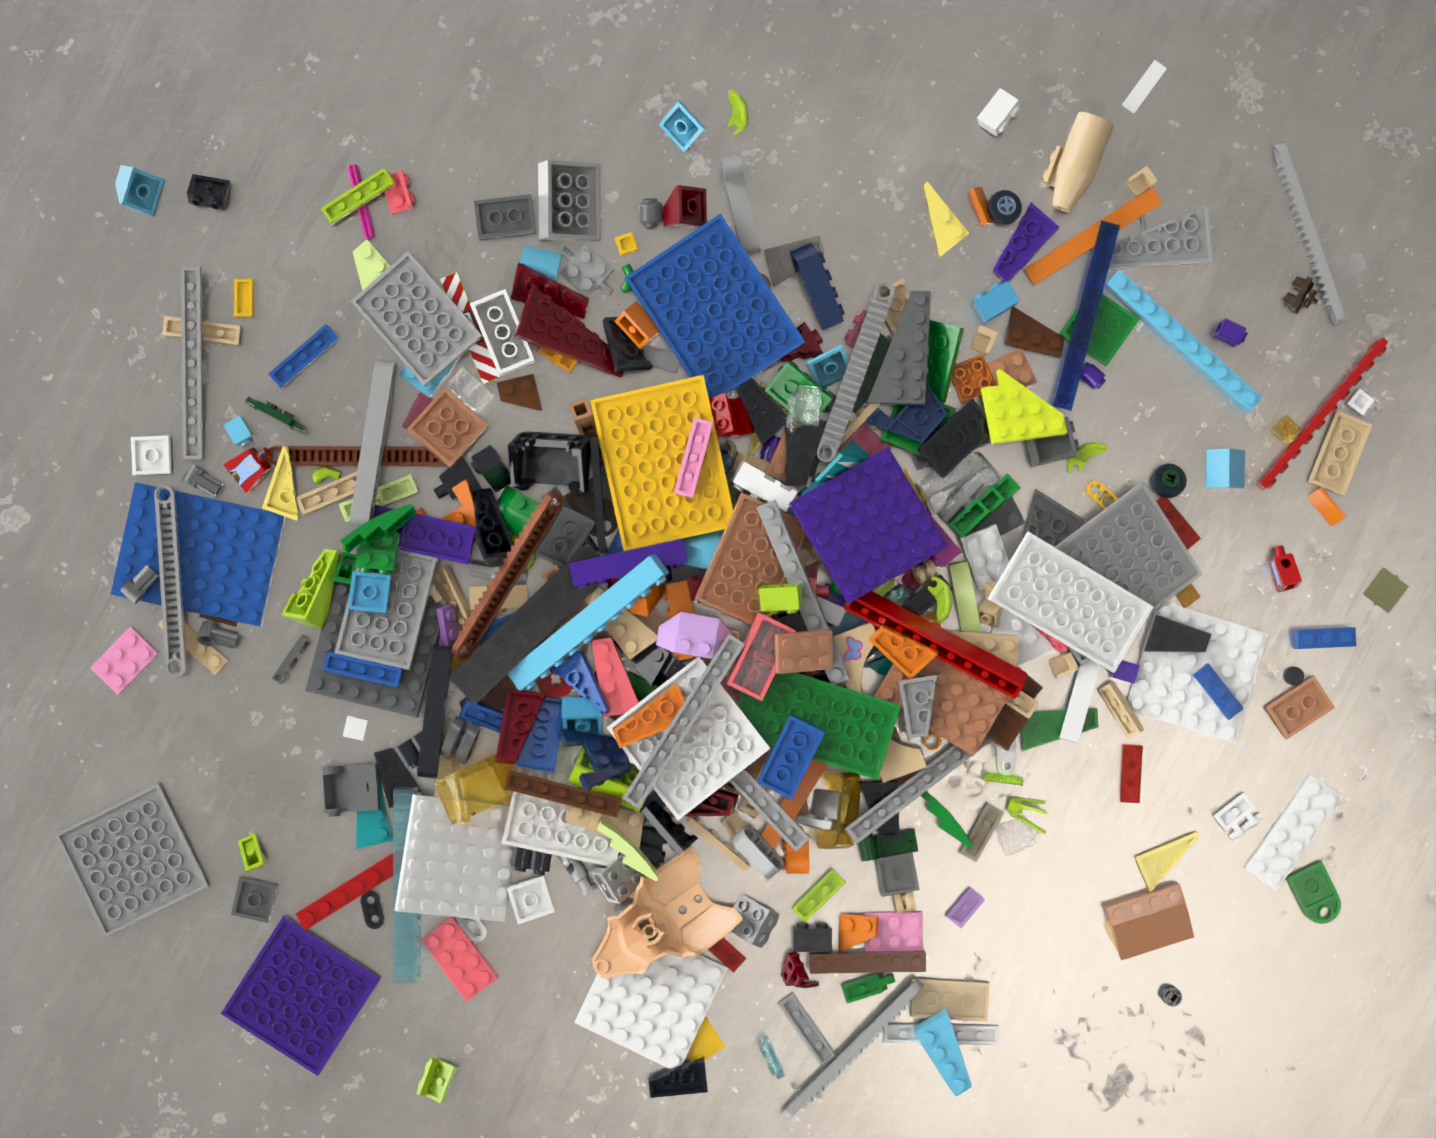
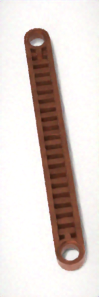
(350, 456)
(507, 575)

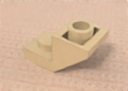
(989, 611)

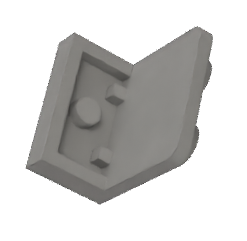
(756, 922)

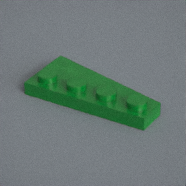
(943, 352)
(1047, 725)

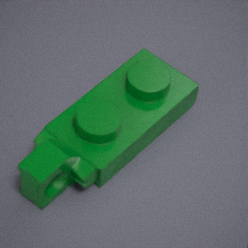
(866, 986)

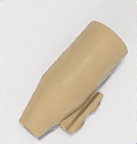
(1076, 164)

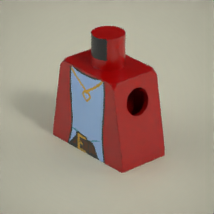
(249, 468)
(1288, 577)

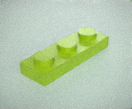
(818, 895)

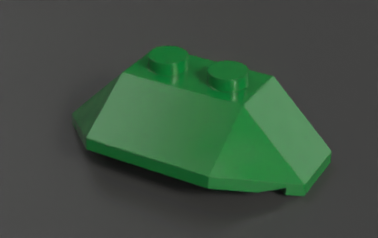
(516, 509)

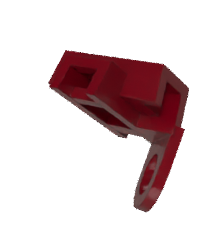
(795, 972)

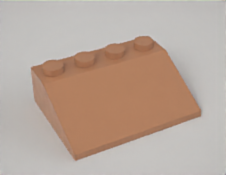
(1149, 920)

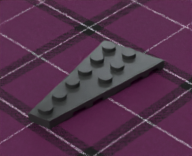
(904, 368)
(1051, 520)

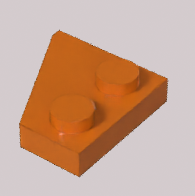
(856, 929)

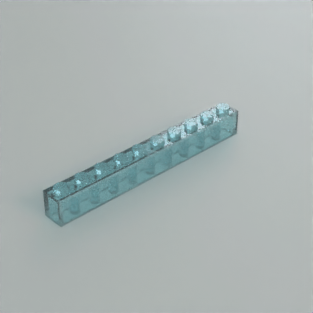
(404, 923)

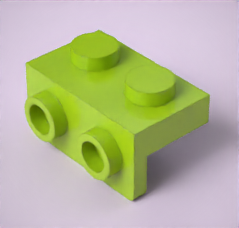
(436, 1079)

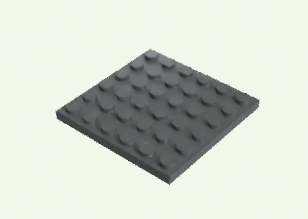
(401, 700)

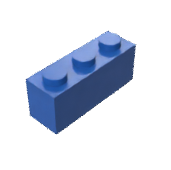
(1324, 638)

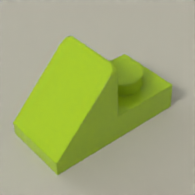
(251, 853)

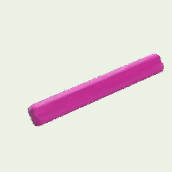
(363, 211)

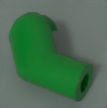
(625, 287)

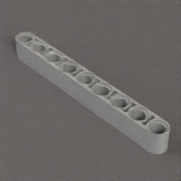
(373, 442)

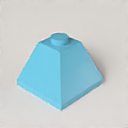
(138, 189)

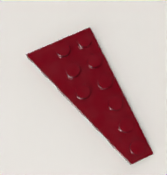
(561, 332)

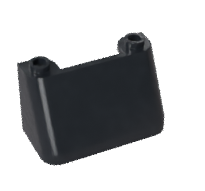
(550, 460)

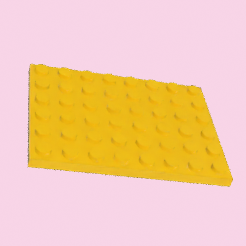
(643, 451)

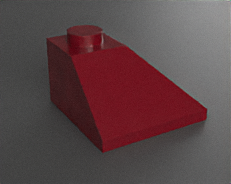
(685, 207)

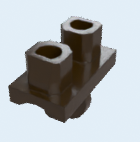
(1304, 287)

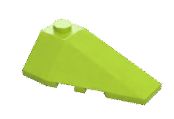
(313, 599)

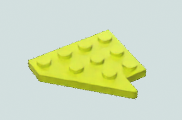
(1018, 413)

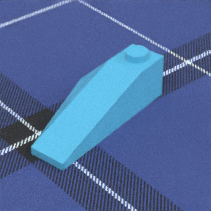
(701, 548)

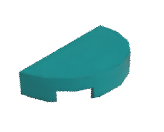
(881, 665)

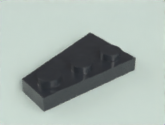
(762, 410)

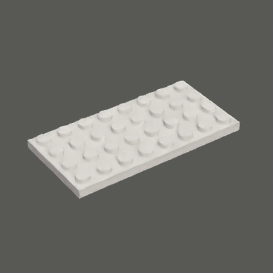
(1070, 602)

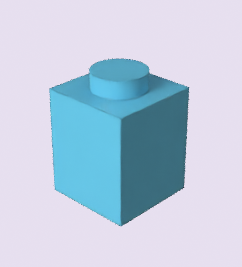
(239, 431)

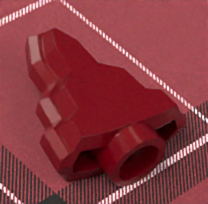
(811, 346)

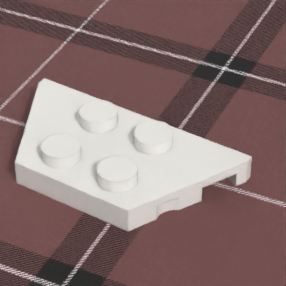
(1031, 642)

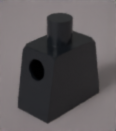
(455, 475)

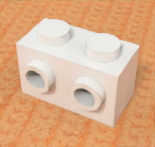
(999, 112)

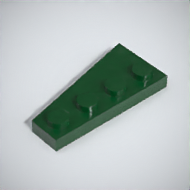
(872, 371)

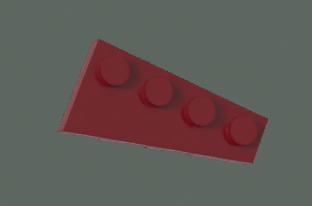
(560, 294)
(518, 719)

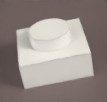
(1360, 401)

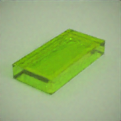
(1003, 779)

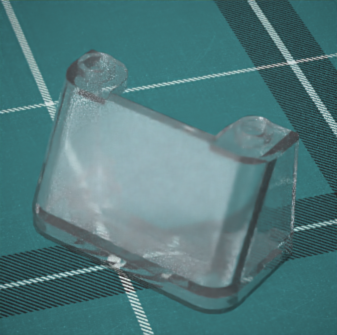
(932, 485)

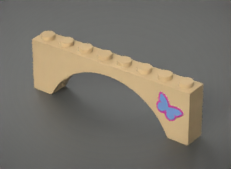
(854, 649)

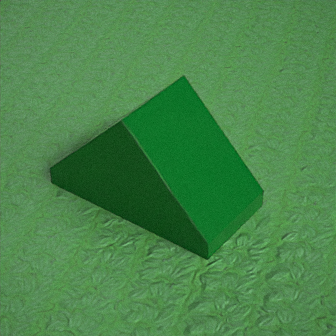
(345, 567)

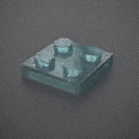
(774, 1063)

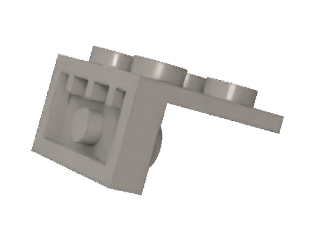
(823, 811)
(617, 880)

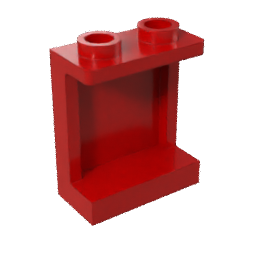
(730, 417)

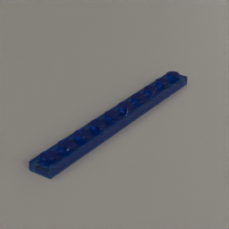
(1086, 315)

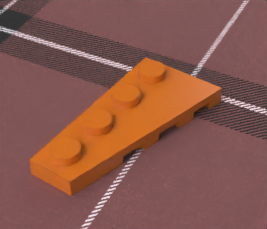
(651, 718)

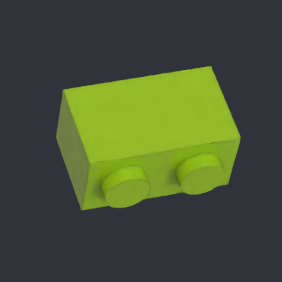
(781, 597)

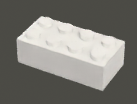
(498, 326)

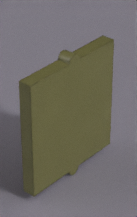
(1386, 590)

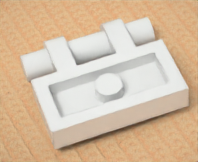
(1234, 812)

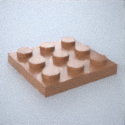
(447, 427)

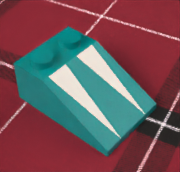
(846, 459)

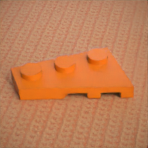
(903, 651)

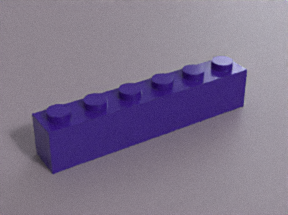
(621, 563)

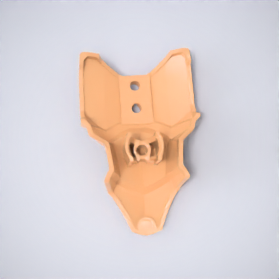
(655, 925)

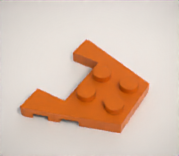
(465, 513)

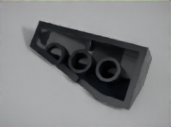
(491, 530)

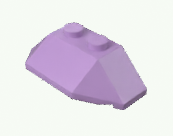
(692, 634)

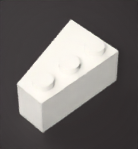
(762, 486)

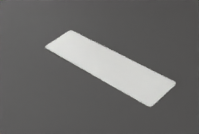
(1144, 86)

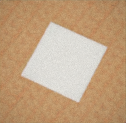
(355, 728)

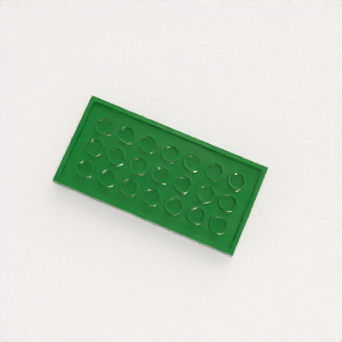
(854, 723)

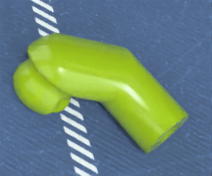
(324, 472)

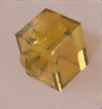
(1285, 430)

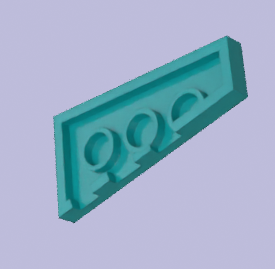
(374, 825)

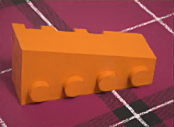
(679, 600)

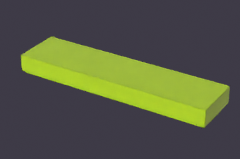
(358, 196)

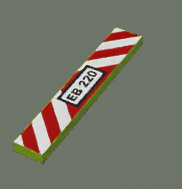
(479, 351)

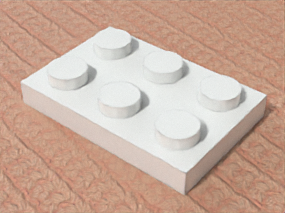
(985, 555)

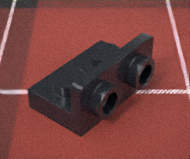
(208, 191)

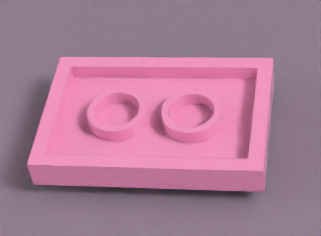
(124, 660)
(897, 932)

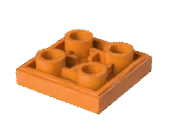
(970, 378)

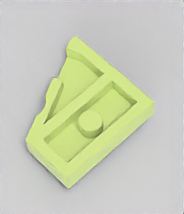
(369, 263)

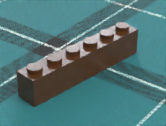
(867, 961)

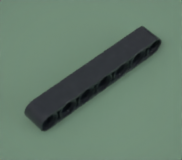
(434, 711)

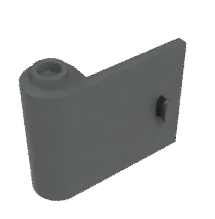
(350, 788)

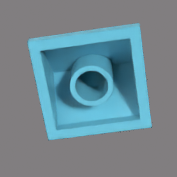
(682, 126)
(542, 261)
(828, 367)
(1225, 468)

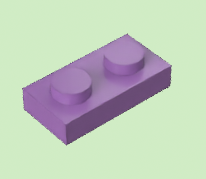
(447, 624)
(965, 907)

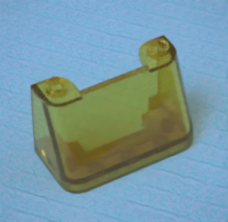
(474, 789)
(848, 808)

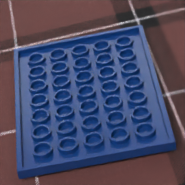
(715, 308)
(223, 550)

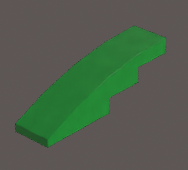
(985, 506)
(384, 524)
(948, 823)

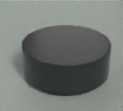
(1293, 676)

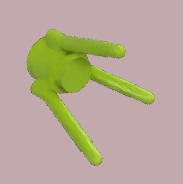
(1017, 806)

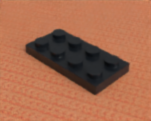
(955, 439)

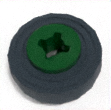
(1169, 487)

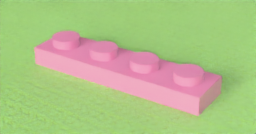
(693, 457)

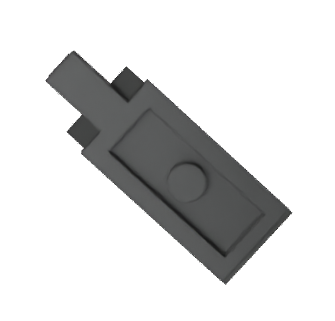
(290, 660)

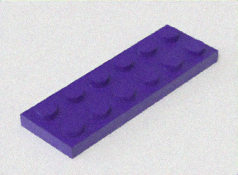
(435, 537)

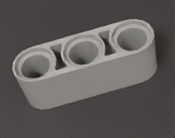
(758, 852)

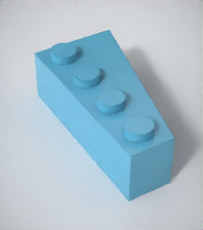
(943, 1048)

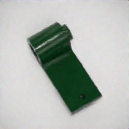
(875, 848)

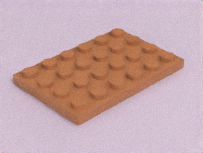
(745, 562)
(961, 704)

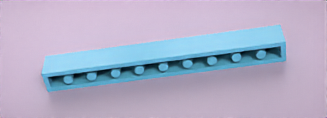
(1183, 341)
(588, 622)

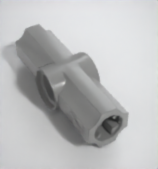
(961, 498)
(483, 569)

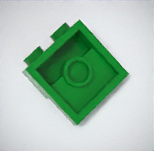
(379, 555)

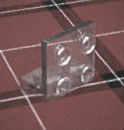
(804, 407)

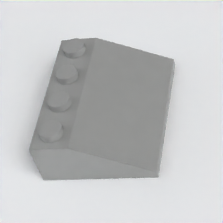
(569, 201)

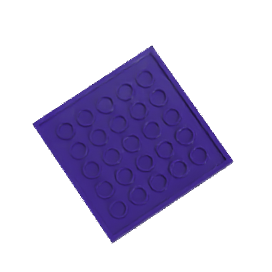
(868, 525)
(300, 995)

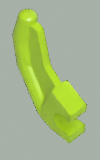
(739, 114)
(1086, 451)
(943, 596)

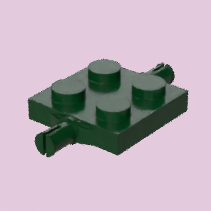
(282, 416)

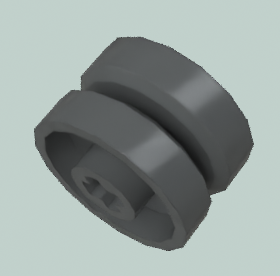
(463, 741)

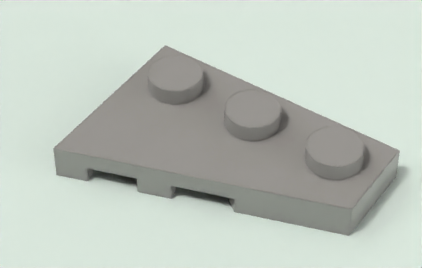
(917, 704)

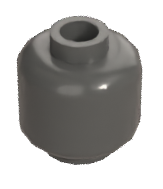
(650, 211)

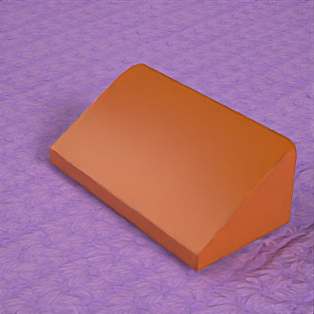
(980, 204)
(1326, 506)

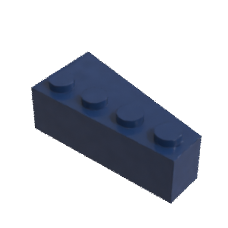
(818, 286)

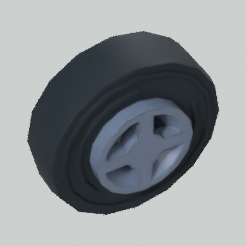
(1008, 201)

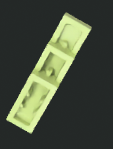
(386, 494)
(964, 596)
(632, 854)

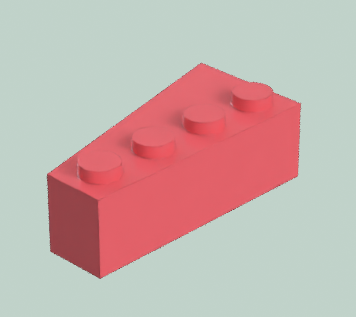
(613, 677)

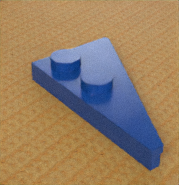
(578, 673)

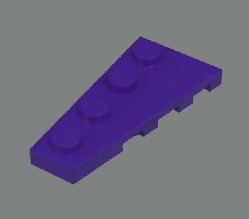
(1025, 242)

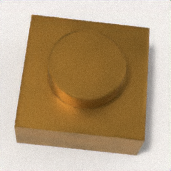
(1188, 595)

